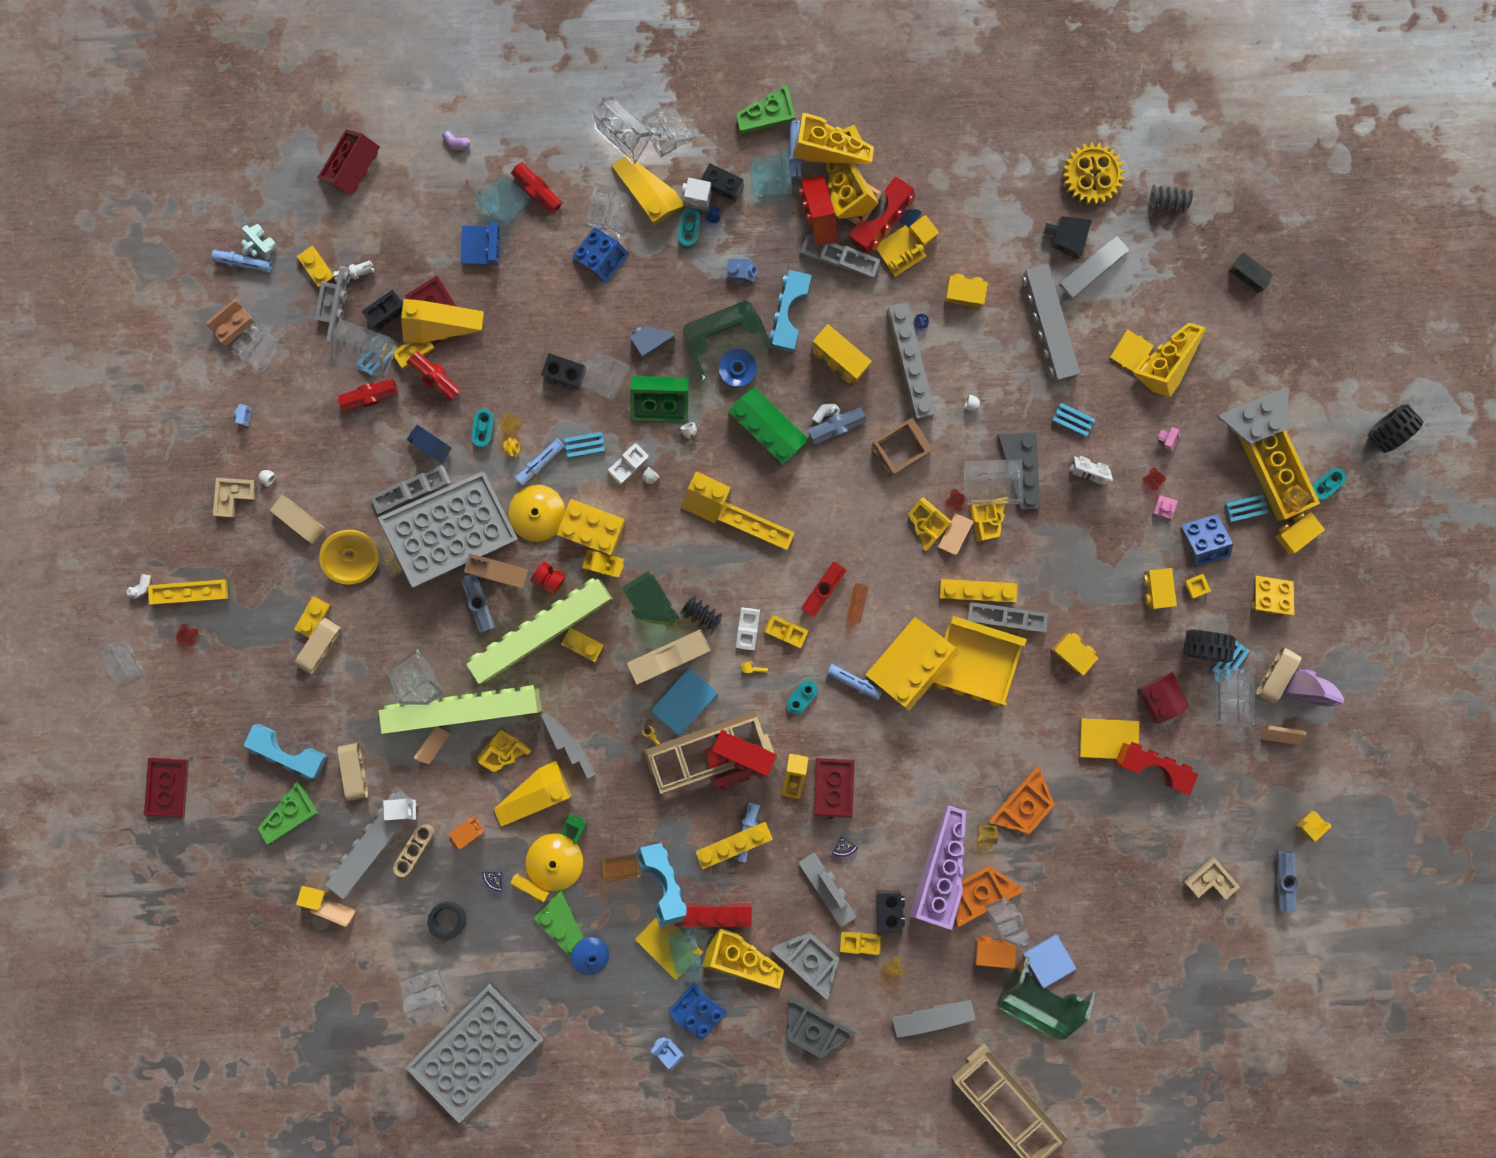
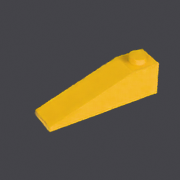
(823, 143)
(849, 191)
(651, 194)
(433, 321)
(1168, 364)
(536, 793)
(737, 958)

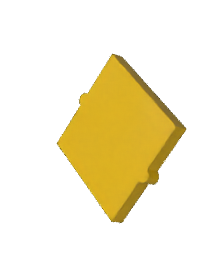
(1131, 350)

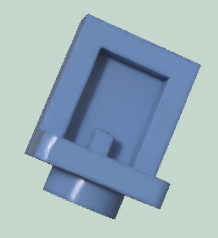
(741, 269)

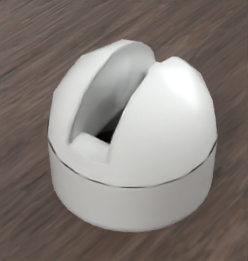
(971, 403)
(689, 429)
(650, 476)
(266, 477)

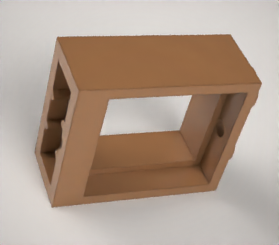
(917, 435)
(496, 570)

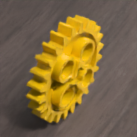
(1076, 174)

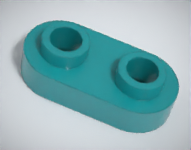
(689, 228)
(482, 428)
(1327, 485)
(802, 697)

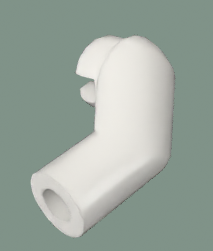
(825, 410)
(140, 589)

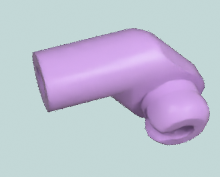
(456, 143)

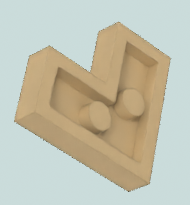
(228, 491)
(1212, 875)

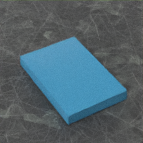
(684, 701)

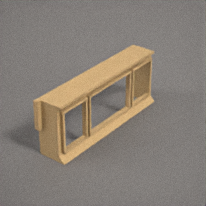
(696, 736)
(975, 1060)

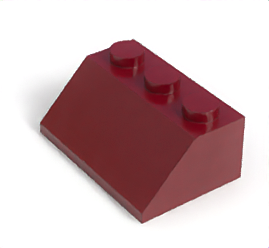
(349, 162)

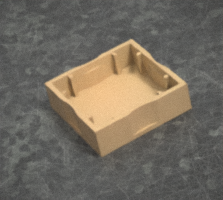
(668, 656)

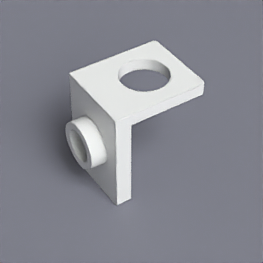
(399, 809)

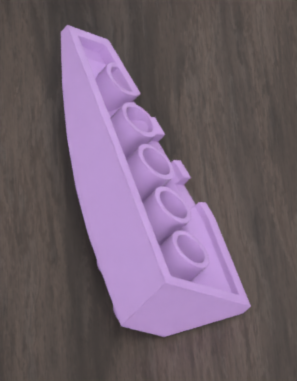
(1313, 689)
(941, 877)

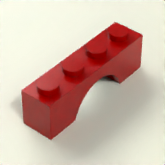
(869, 233)
(1176, 777)
(717, 916)

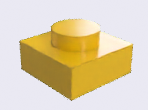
(1197, 586)

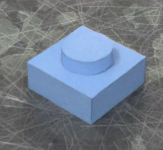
(242, 415)

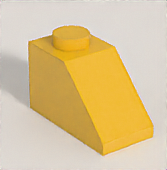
(794, 776)

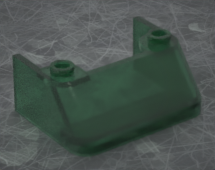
(741, 313)
(650, 601)
(1042, 1008)

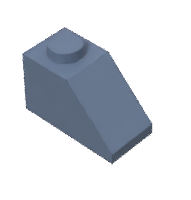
(650, 340)

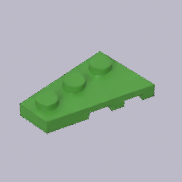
(769, 112)
(290, 813)
(559, 923)

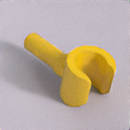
(747, 668)
(651, 736)

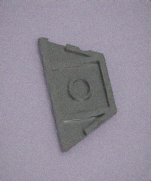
(813, 1029)

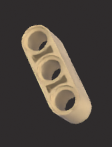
(297, 519)
(317, 646)
(1278, 675)
(352, 772)
(407, 857)

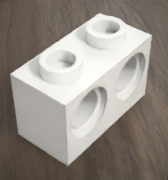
(697, 194)

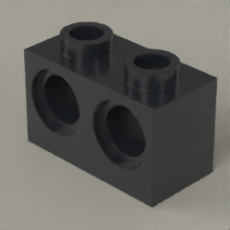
(723, 182)
(384, 310)
(565, 367)
(885, 911)

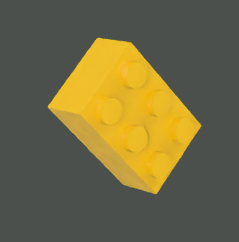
(840, 355)
(591, 527)

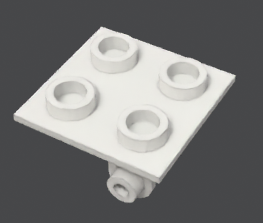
(1099, 471)

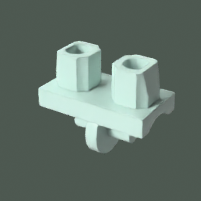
(254, 245)

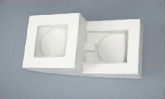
(628, 464)
(748, 628)

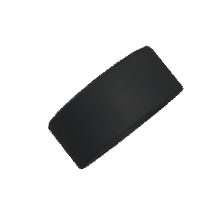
(432, 920)

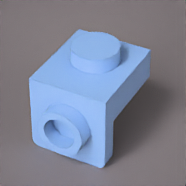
(667, 1052)

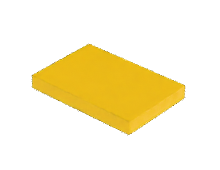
(1105, 737)
(656, 943)

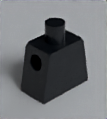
(1069, 235)

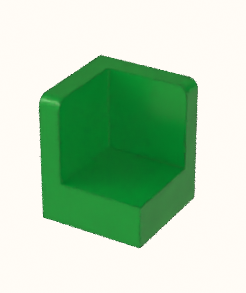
(574, 827)

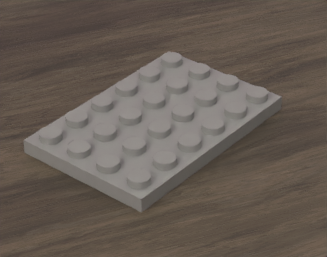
(446, 527)
(474, 1053)

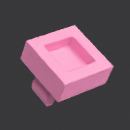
(1169, 438)
(1165, 507)

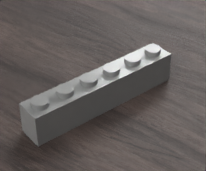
(1050, 322)
(911, 361)
(365, 851)

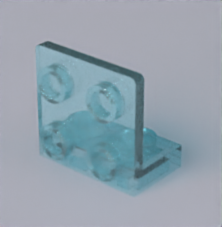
(771, 175)
(503, 200)
(683, 951)

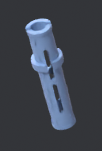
(795, 163)
(234, 259)
(540, 461)
(855, 682)
(748, 822)

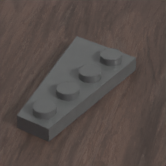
(1024, 447)

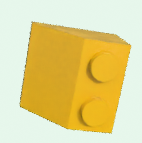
(705, 497)

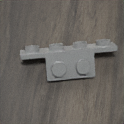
(331, 301)
(824, 884)

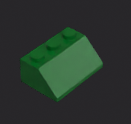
(659, 398)

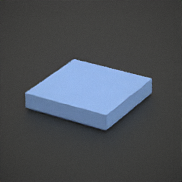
(1050, 961)

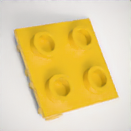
(901, 251)
(1274, 596)

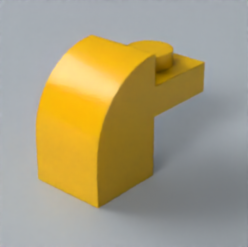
(603, 563)

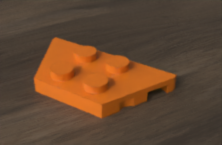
(1026, 804)
(983, 889)

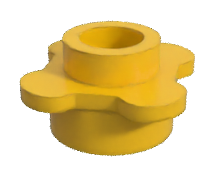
(511, 447)

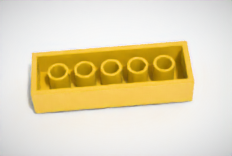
(1278, 471)

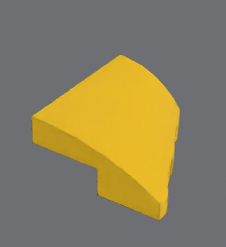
(987, 520)
(928, 522)
(501, 750)

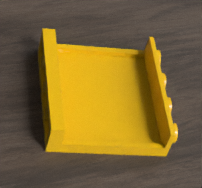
(983, 662)

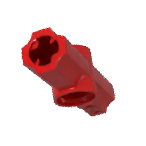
(536, 188)
(433, 375)
(368, 395)
(831, 579)

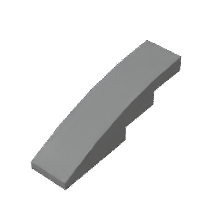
(841, 257)
(1094, 267)
(410, 489)
(1008, 617)
(563, 739)
(934, 1018)

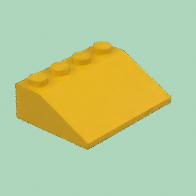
(912, 663)

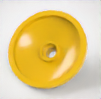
(546, 522)
(351, 567)
(557, 849)

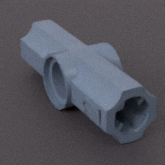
(837, 425)
(473, 591)
(1286, 868)

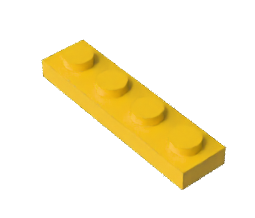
(756, 526)
(978, 590)
(188, 592)
(734, 845)

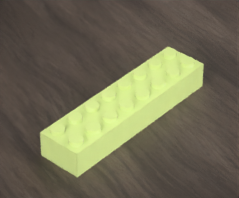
(540, 631)
(455, 710)

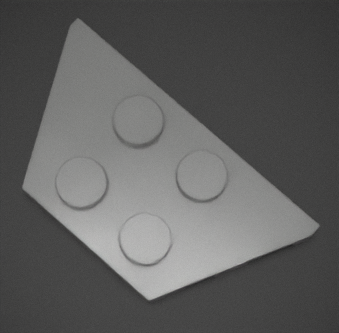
(1260, 417)
(810, 961)

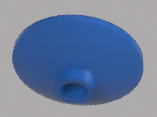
(740, 358)
(584, 950)

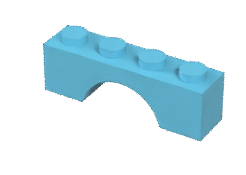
(796, 288)
(263, 741)
(654, 861)

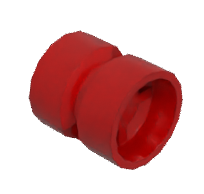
(548, 578)

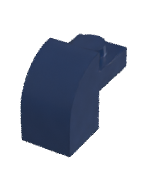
(429, 443)

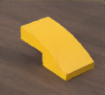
(786, 631)
(860, 943)

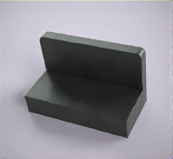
(1251, 273)

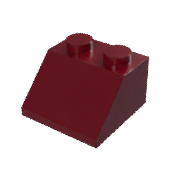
(1163, 698)

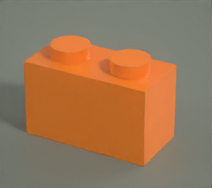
(465, 833)
(994, 953)

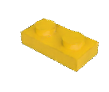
(316, 266)
(404, 352)
(312, 616)
(582, 644)
(522, 884)

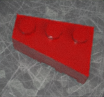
(819, 210)
(744, 754)

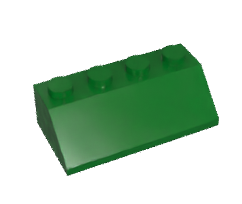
(768, 426)

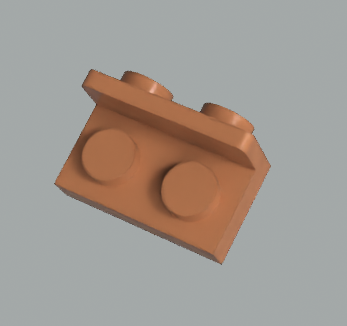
(230, 322)

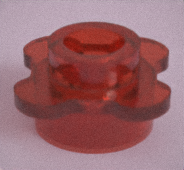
(1153, 473)
(951, 500)
(181, 634)

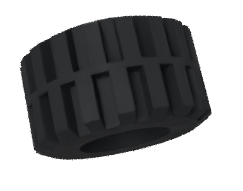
(1395, 428)
(1209, 645)

